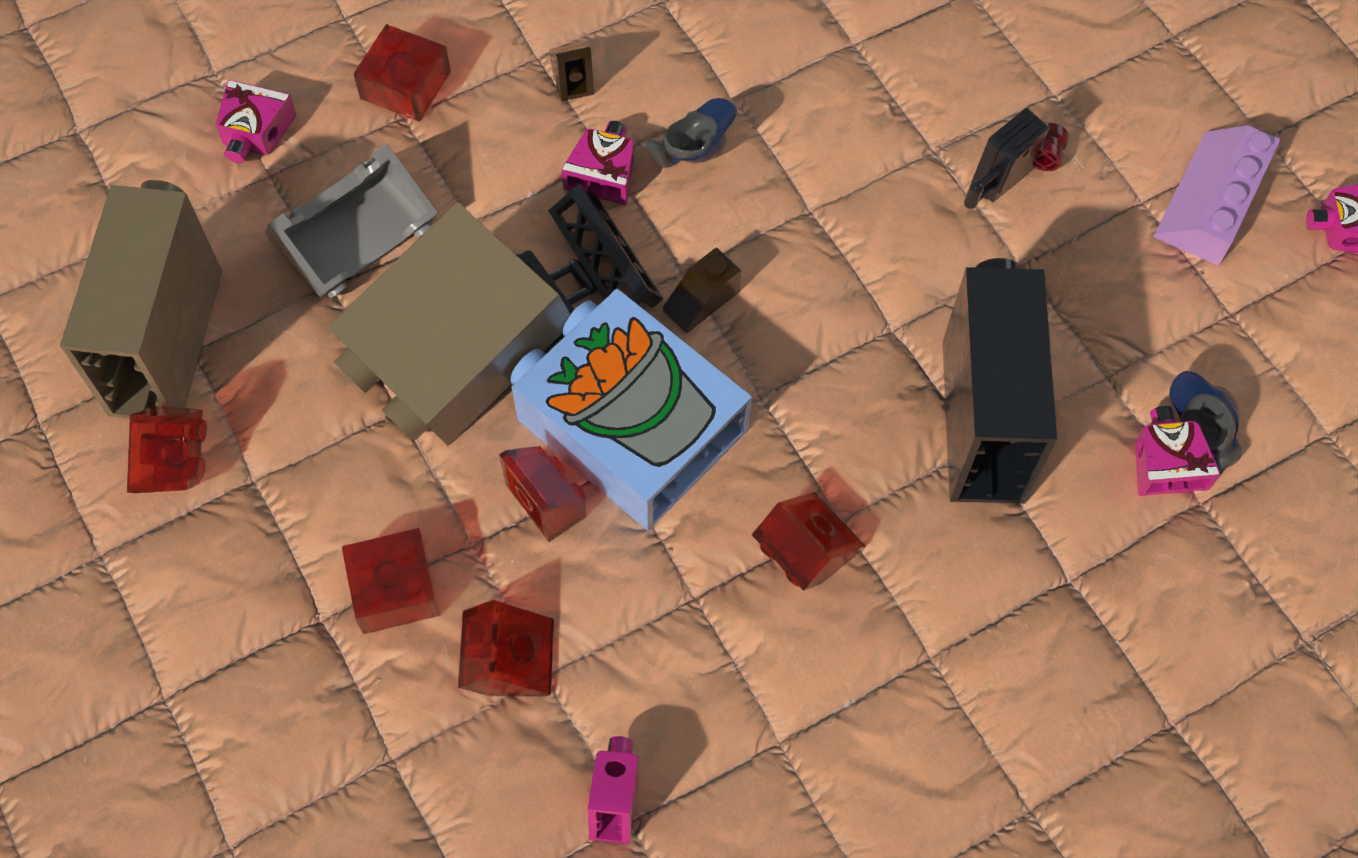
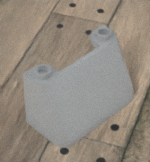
(352, 223)

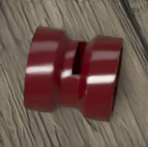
(1052, 149)

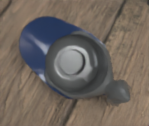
(696, 136)
(1213, 411)

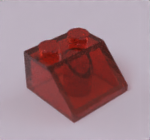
(165, 449)
(543, 490)
(807, 540)
(505, 651)

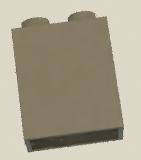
(143, 300)
(447, 326)

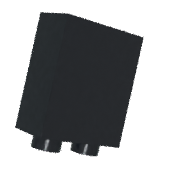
(998, 384)

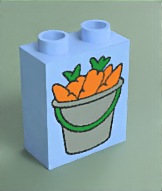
(630, 406)

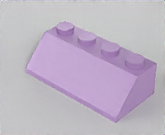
(1217, 191)

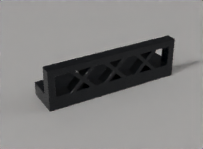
(611, 239)

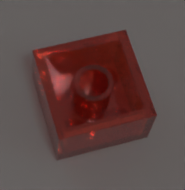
(402, 72)
(390, 581)

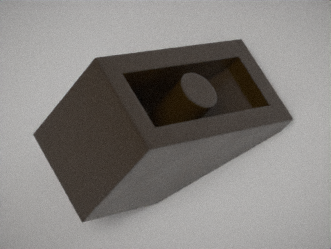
(572, 70)
(703, 290)

